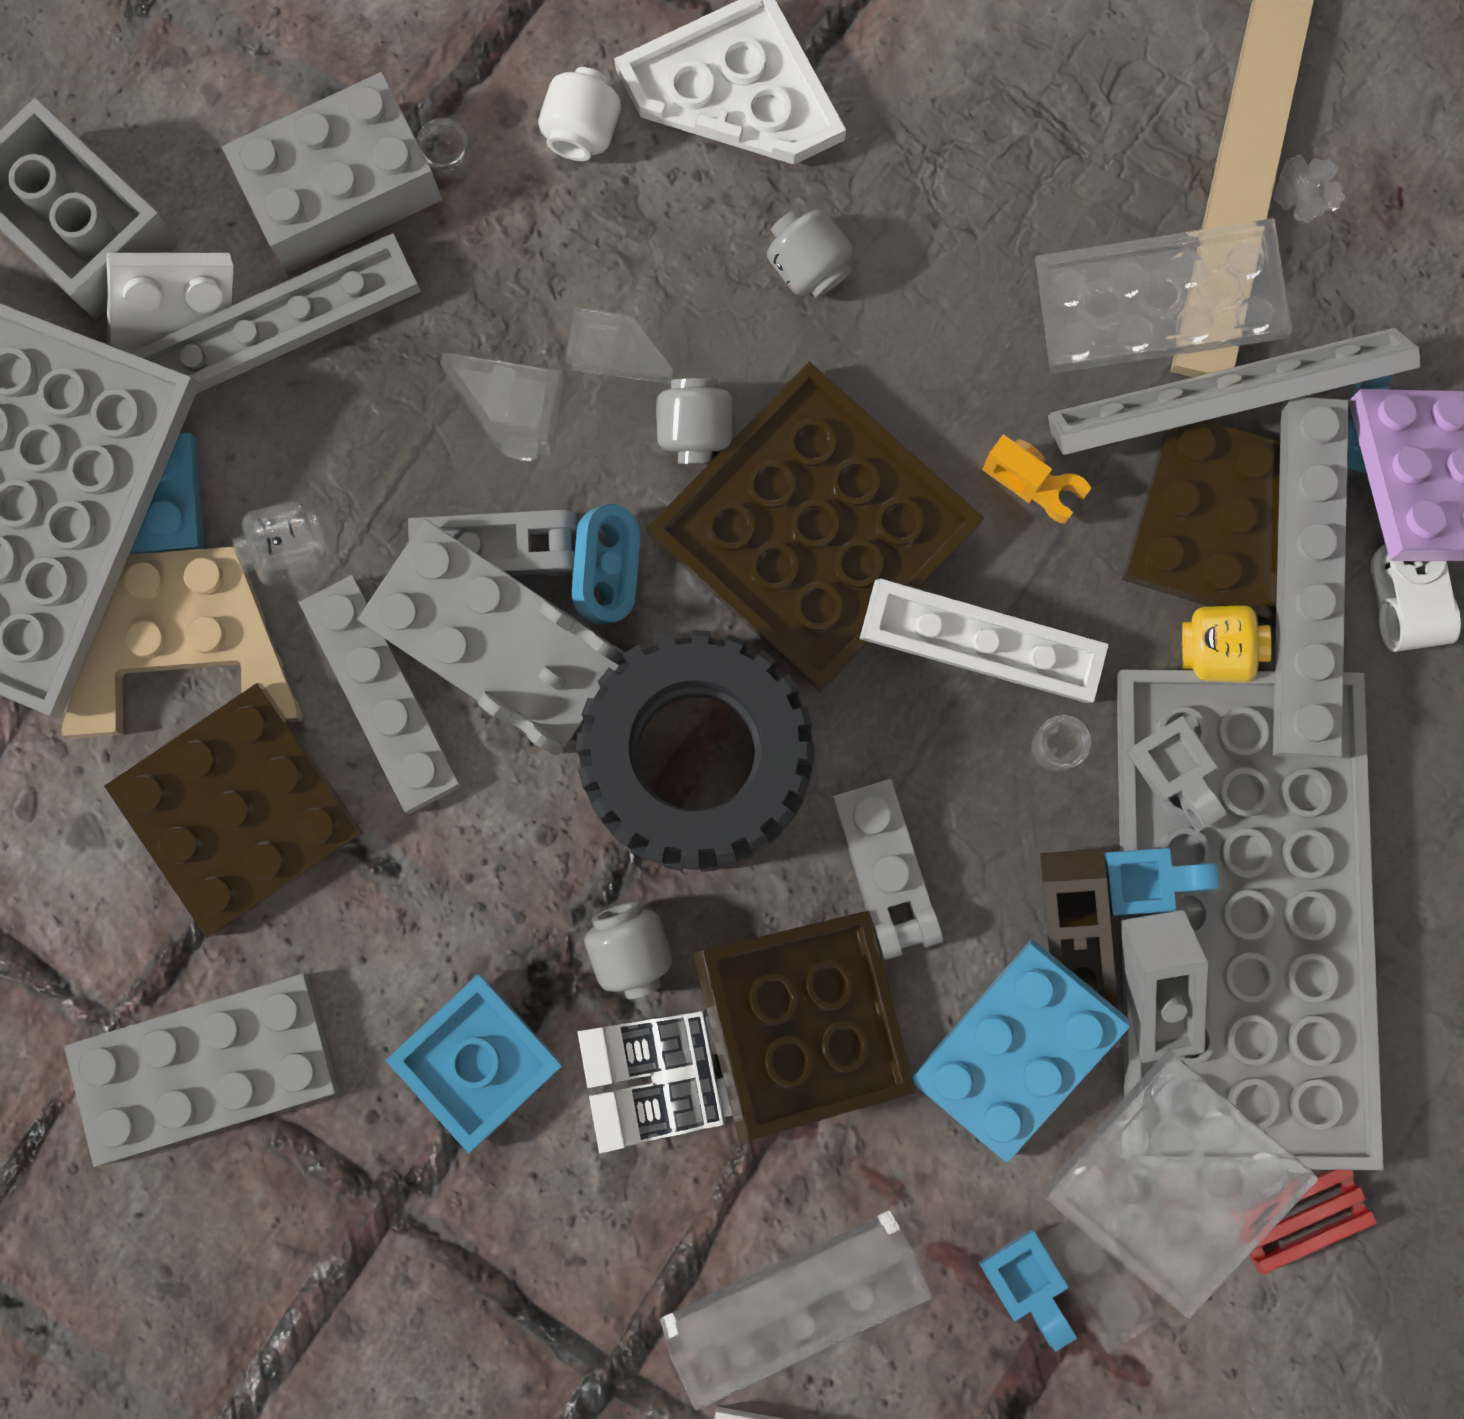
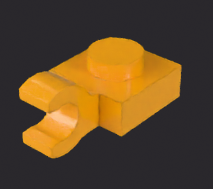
(1023, 471)

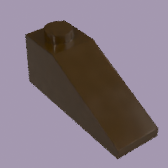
(1080, 918)

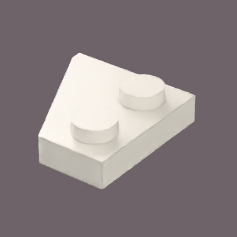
(163, 293)

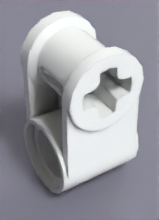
(1414, 603)

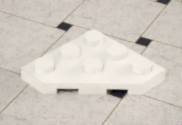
(735, 82)

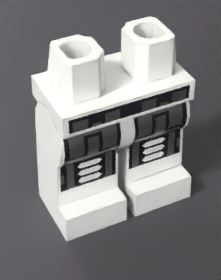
(683, 1074)

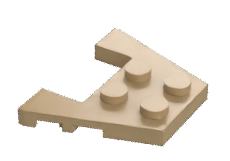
(172, 616)

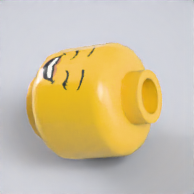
(1225, 644)

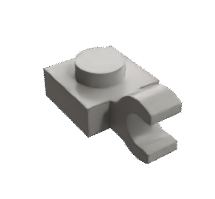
(1175, 764)

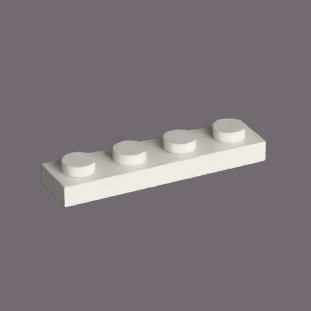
(983, 641)

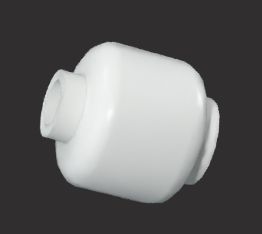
(579, 114)

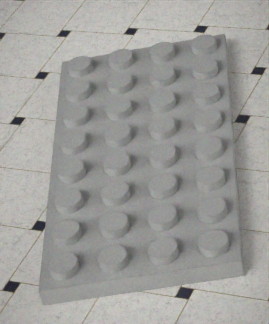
(1292, 915)

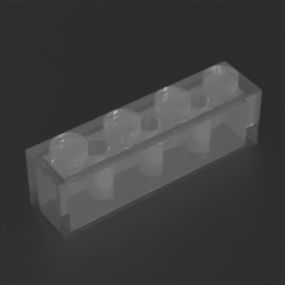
(793, 1309)

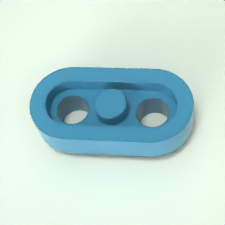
(607, 567)

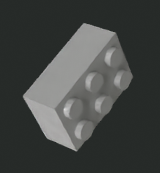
(332, 172)
(70, 207)

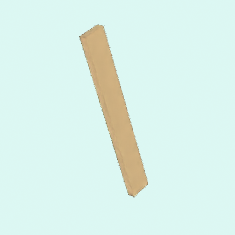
(1253, 135)

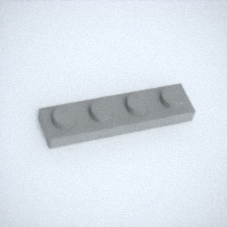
(380, 696)

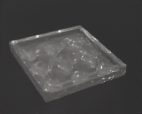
(1179, 1184)

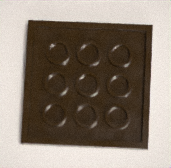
(807, 519)

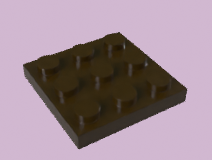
(1211, 519)
(233, 809)
(803, 1025)

